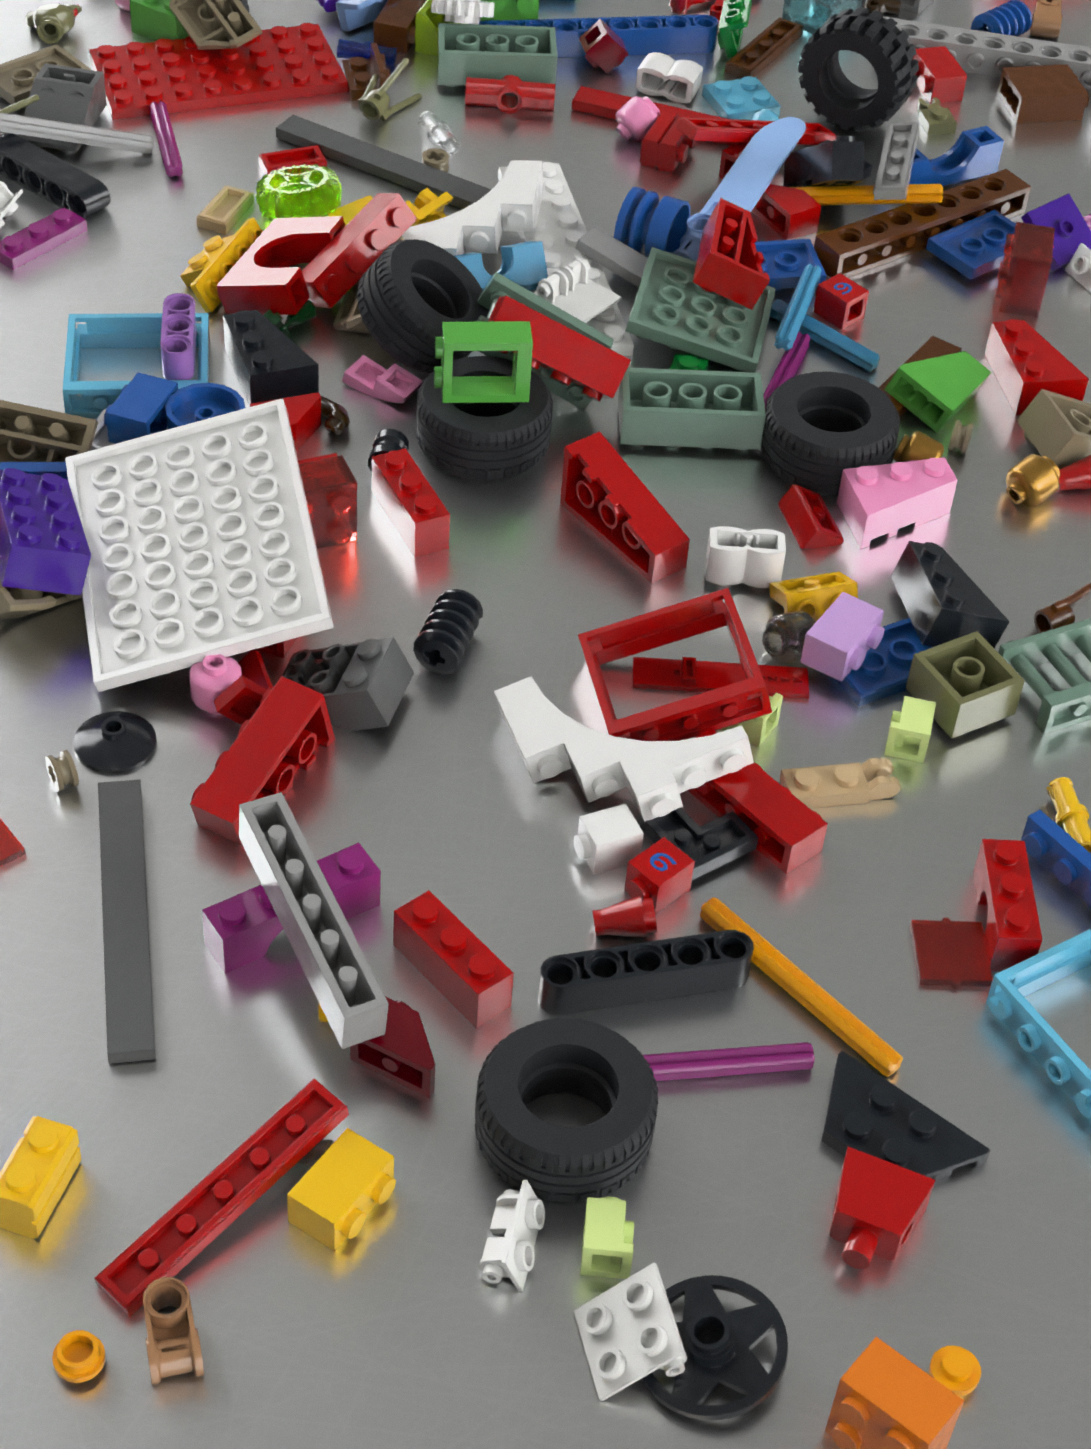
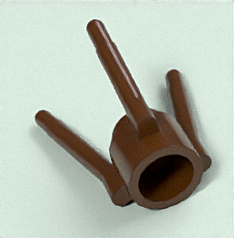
(1060, 612)

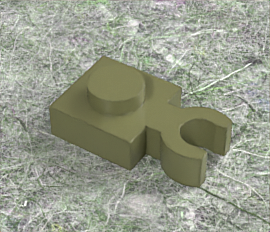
(935, 118)

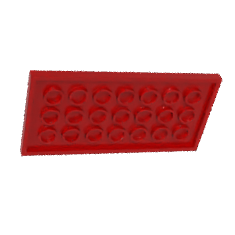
(269, 68)

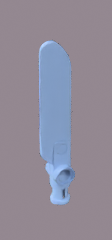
(747, 177)

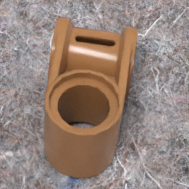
(1047, 19)
(172, 1337)

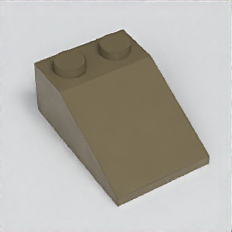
(1058, 427)

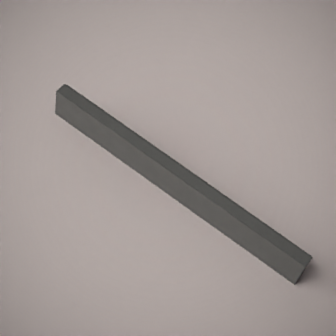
(379, 161)
(125, 923)

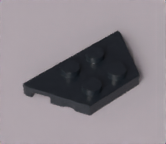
(892, 1125)

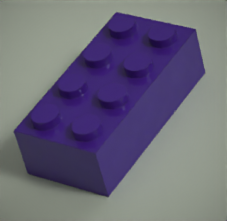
(41, 534)

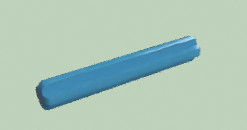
(797, 307)
(831, 339)

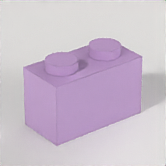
(843, 636)

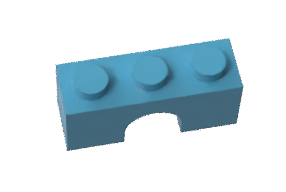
(521, 263)

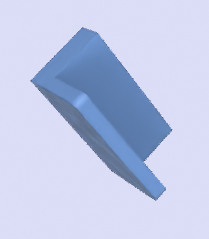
(358, 12)

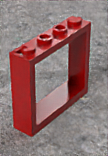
(664, 626)

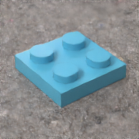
(739, 98)

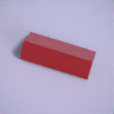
(809, 519)

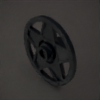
(720, 1349)

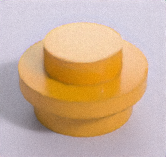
(78, 1356)
(955, 1369)

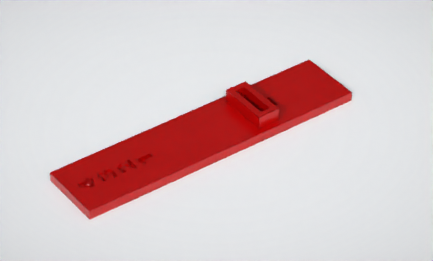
(707, 676)

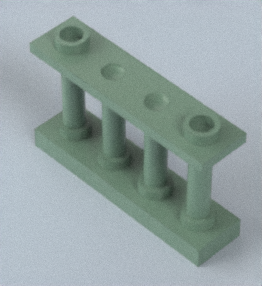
(502, 286)
(1061, 707)

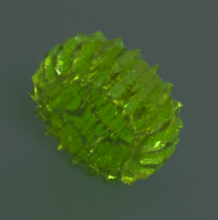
(299, 192)

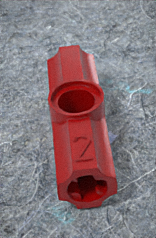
(493, 94)

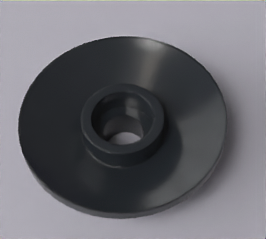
(114, 742)

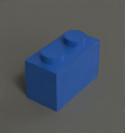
(139, 408)

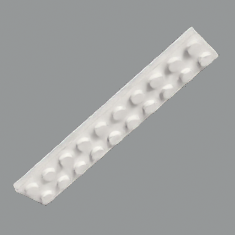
(559, 229)

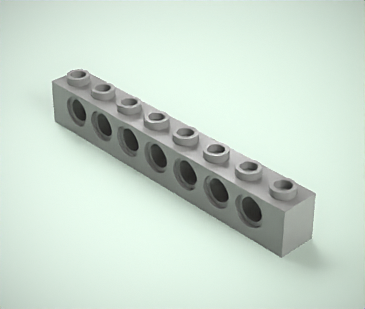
(991, 52)

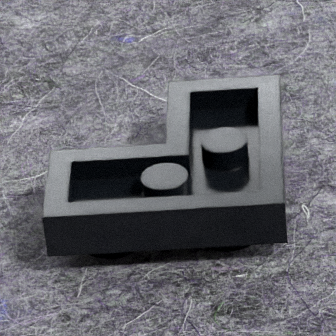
(708, 844)

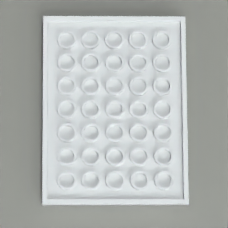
(196, 545)

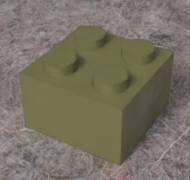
(966, 682)

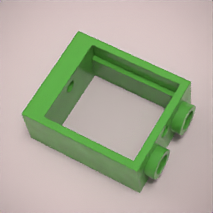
(484, 336)

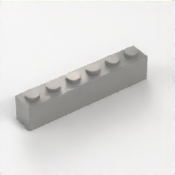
(313, 921)

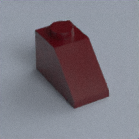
(400, 1053)

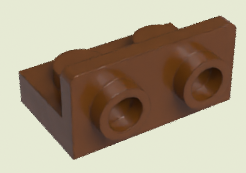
(361, 70)

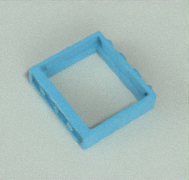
(117, 331)
(1033, 1032)

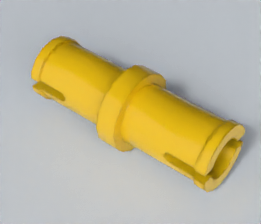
(1070, 813)

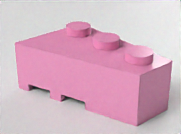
(894, 495)

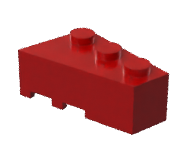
(1029, 363)

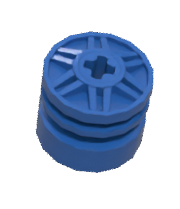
(650, 223)

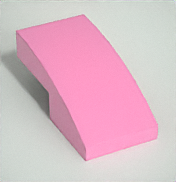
(374, 380)

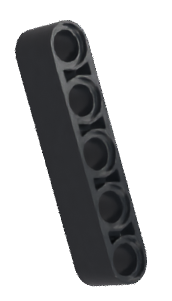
(51, 177)
(644, 972)

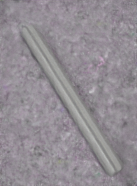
(76, 133)

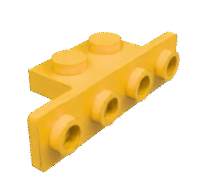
(215, 262)

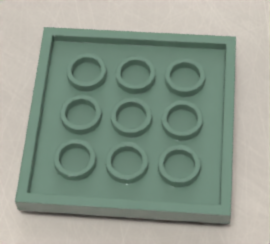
(694, 320)

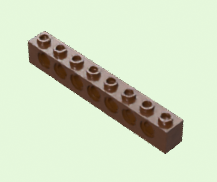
(908, 227)

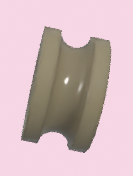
(436, 158)
(960, 437)
(62, 770)

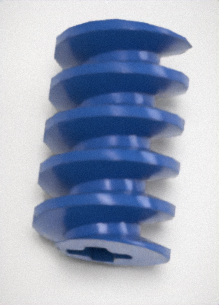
(1007, 19)

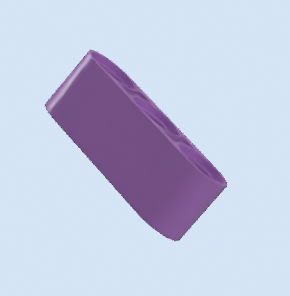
(178, 337)

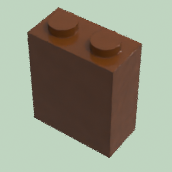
(1042, 93)

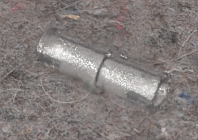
(439, 132)

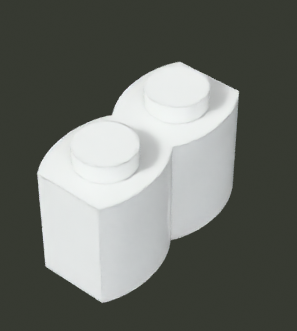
(671, 78)
(744, 556)

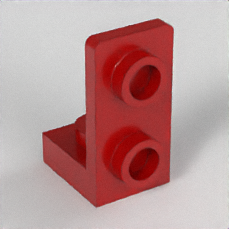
(244, 696)

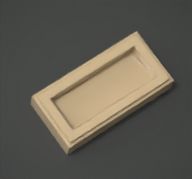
(225, 209)

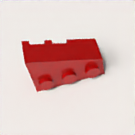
(729, 257)

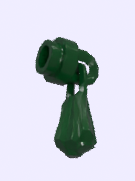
(305, 313)

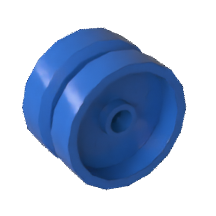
(201, 402)

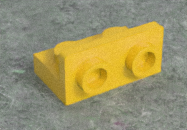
(812, 593)

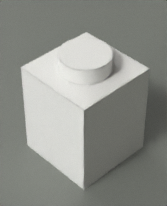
(608, 838)

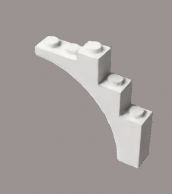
(479, 227)
(605, 763)

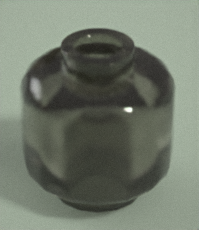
(785, 635)

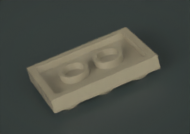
(19, 74)

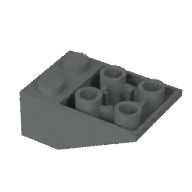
(67, 97)
(357, 679)

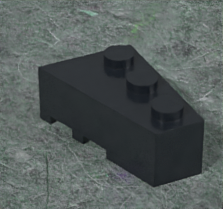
(826, 164)
(266, 359)
(943, 597)

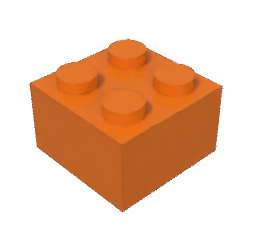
(891, 1404)

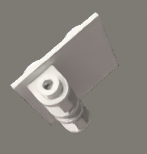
(576, 293)
(630, 1333)

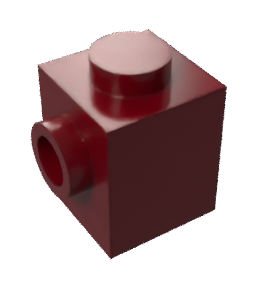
(603, 47)

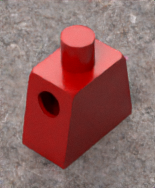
(876, 1207)

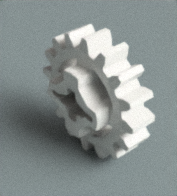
(463, 10)

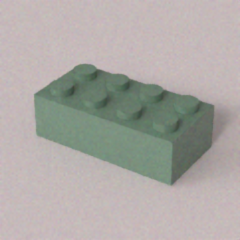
(495, 52)
(691, 408)

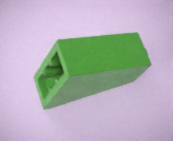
(938, 386)

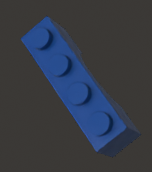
(972, 156)

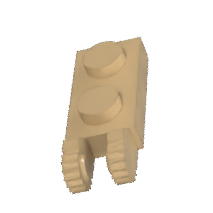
(842, 783)

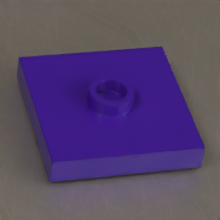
(1068, 224)

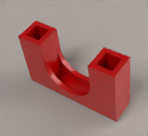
(264, 274)

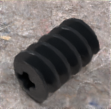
(448, 631)

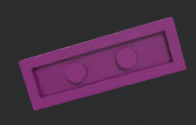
(41, 238)

